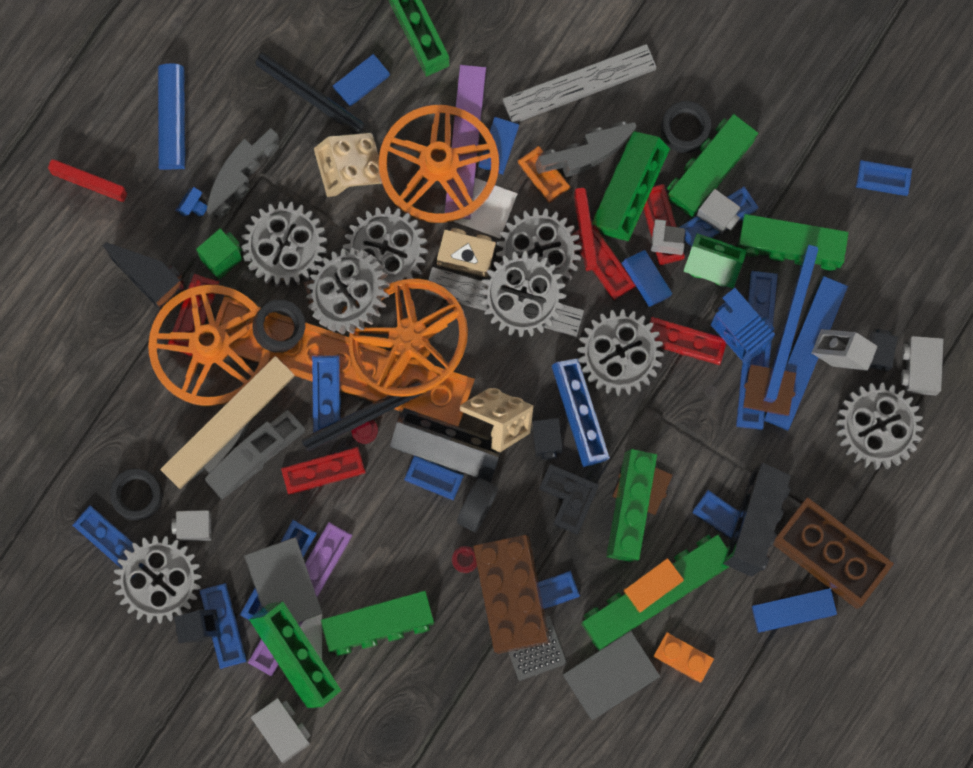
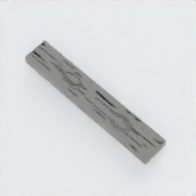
(579, 84)
(468, 293)

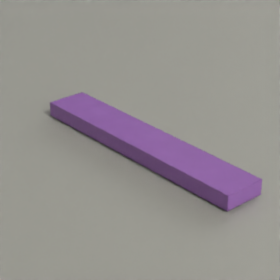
(470, 99)
(319, 567)

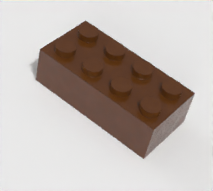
(832, 553)
(511, 594)

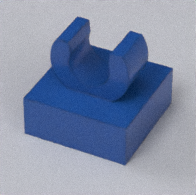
(191, 203)

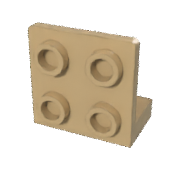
(347, 162)
(508, 414)

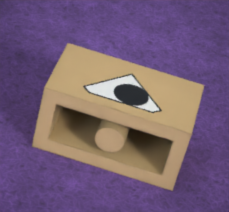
(466, 252)

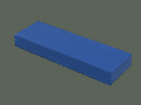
(697, 225)
(326, 390)
(104, 536)
(794, 610)
(229, 644)

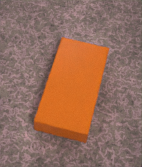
(550, 183)
(653, 585)

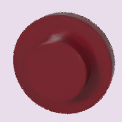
(366, 432)
(464, 559)

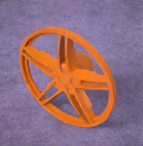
(438, 163)
(411, 339)
(207, 344)

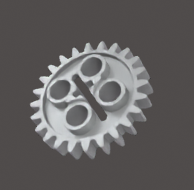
(394, 227)
(530, 228)
(262, 235)
(366, 275)
(516, 317)
(631, 373)
(868, 405)
(141, 598)

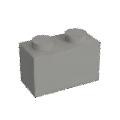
(844, 349)
(923, 365)
(280, 729)

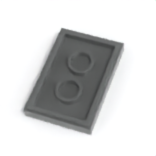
(283, 576)
(611, 675)

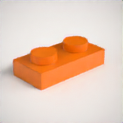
(683, 657)

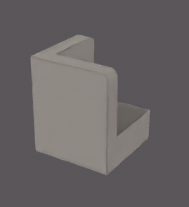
(667, 239)

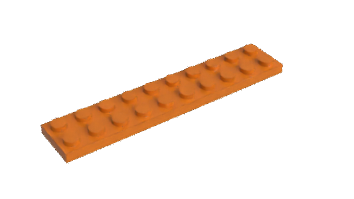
(439, 403)

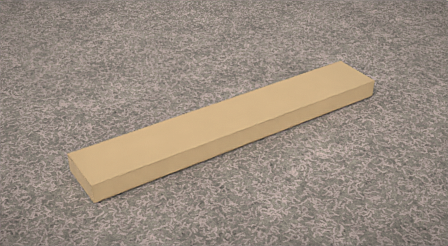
(227, 422)

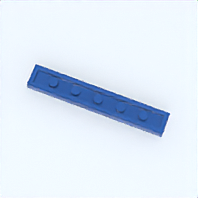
(762, 299)
(790, 324)
(802, 361)

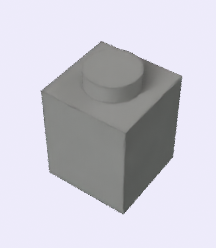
(719, 212)
(192, 526)

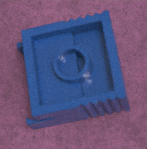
(742, 327)

